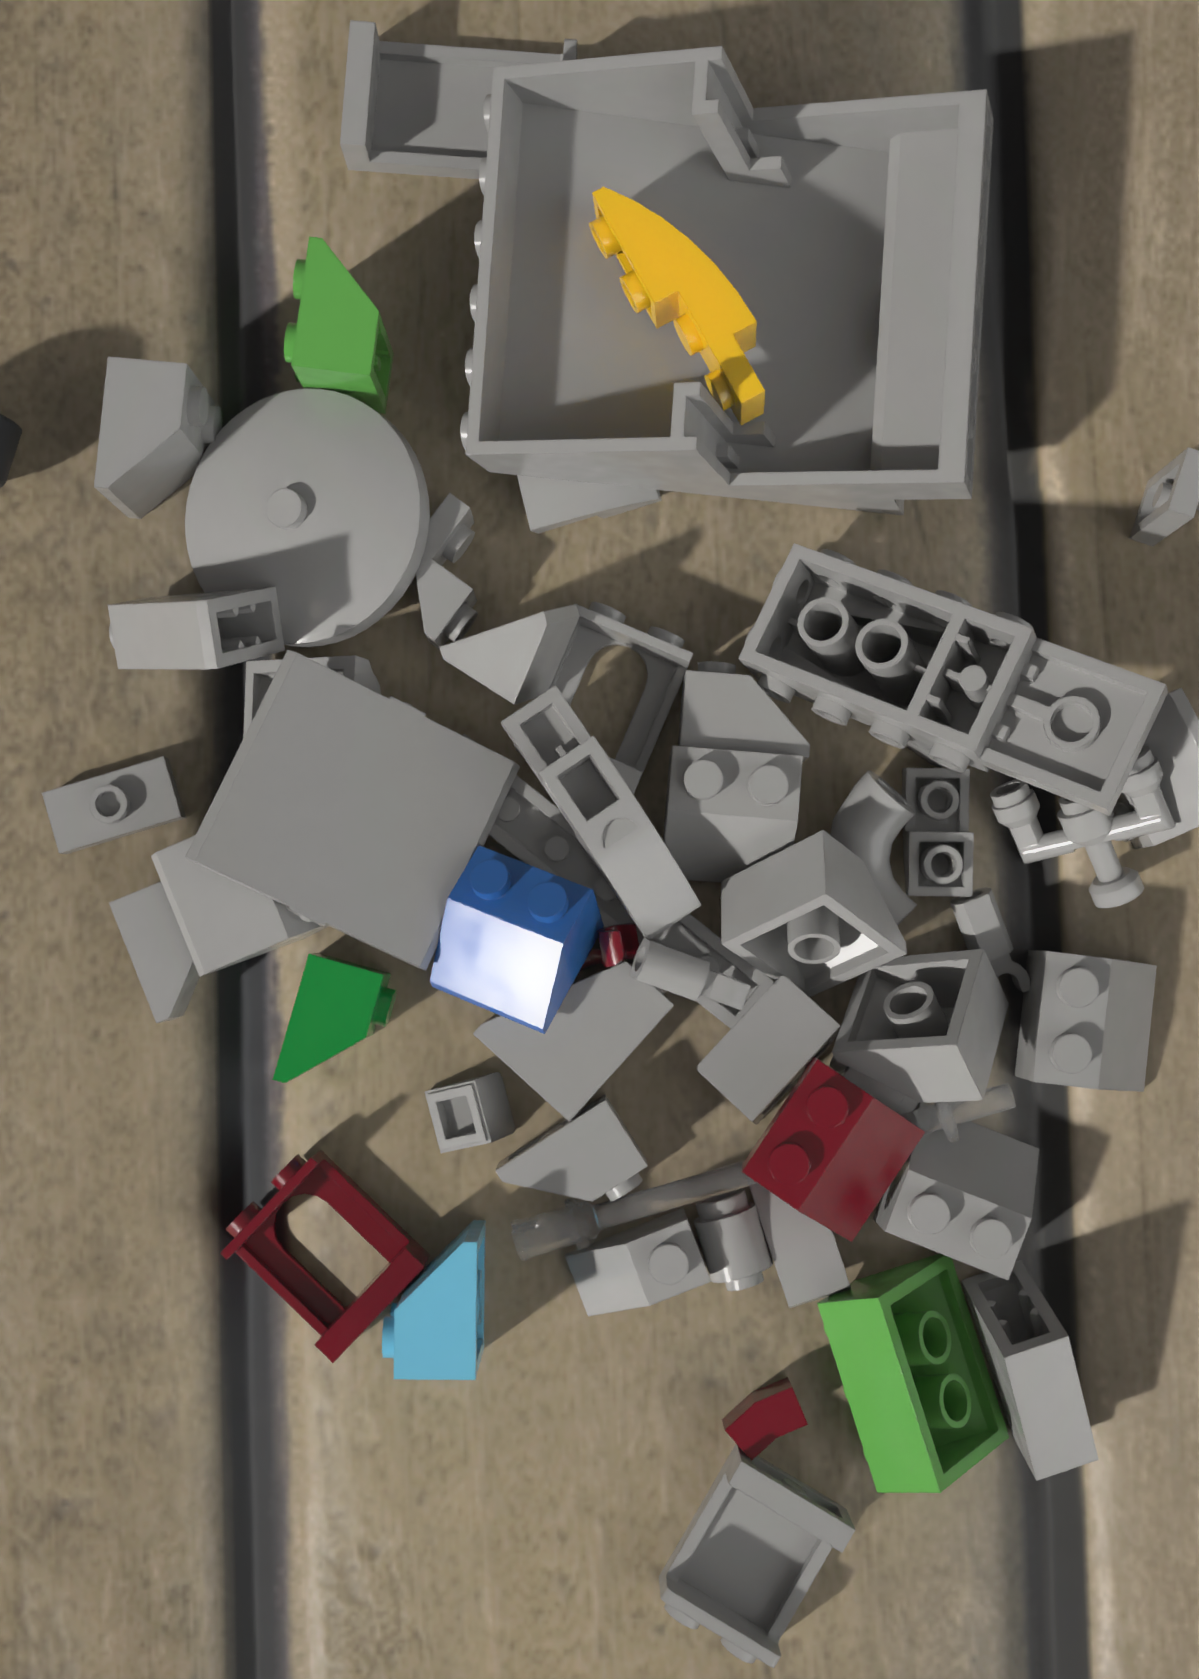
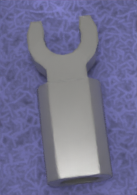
(985, 929)
(685, 975)

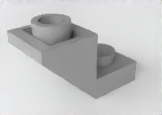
(443, 597)

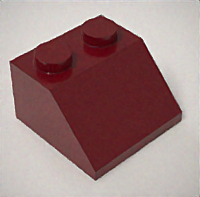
(831, 1150)

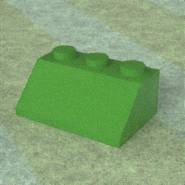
(914, 1375)

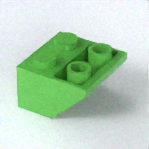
(338, 331)

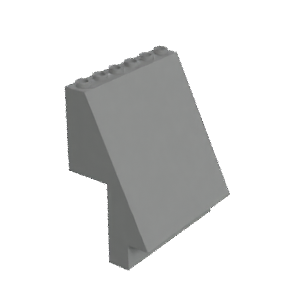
(831, 220)

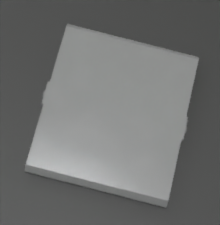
(352, 809)

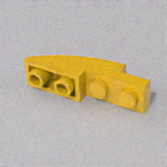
(685, 287)

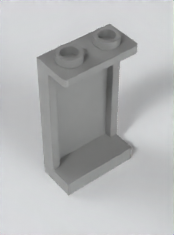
(420, 103)

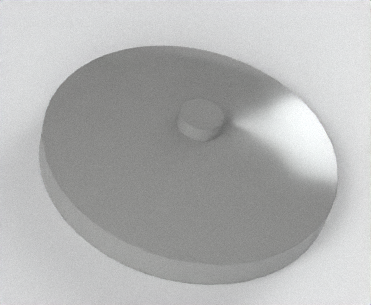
(314, 502)

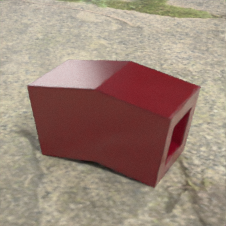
(764, 1417)

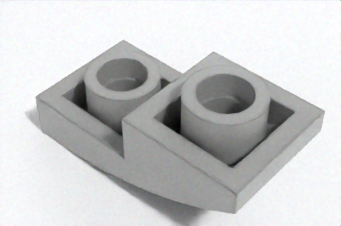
(563, 502)
(938, 835)
(801, 1250)

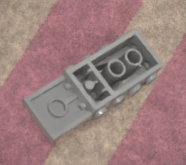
(949, 679)

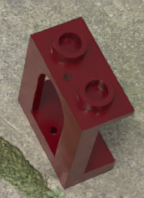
(261, 1250)

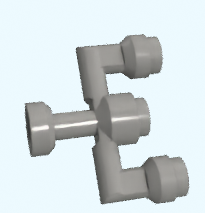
(1114, 885)

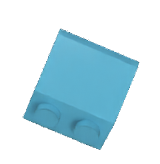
(440, 1317)

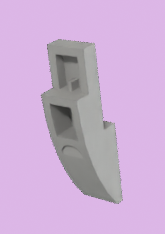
(602, 812)

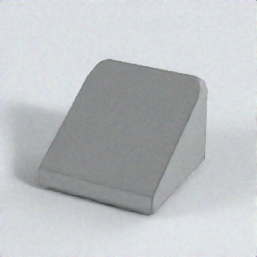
(470, 1112)

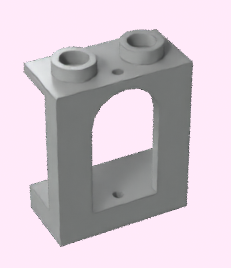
(665, 666)

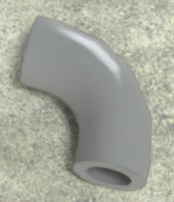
(868, 827)

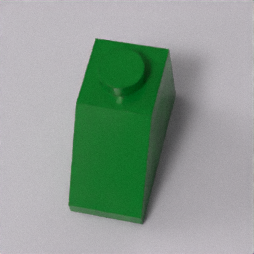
(332, 1012)

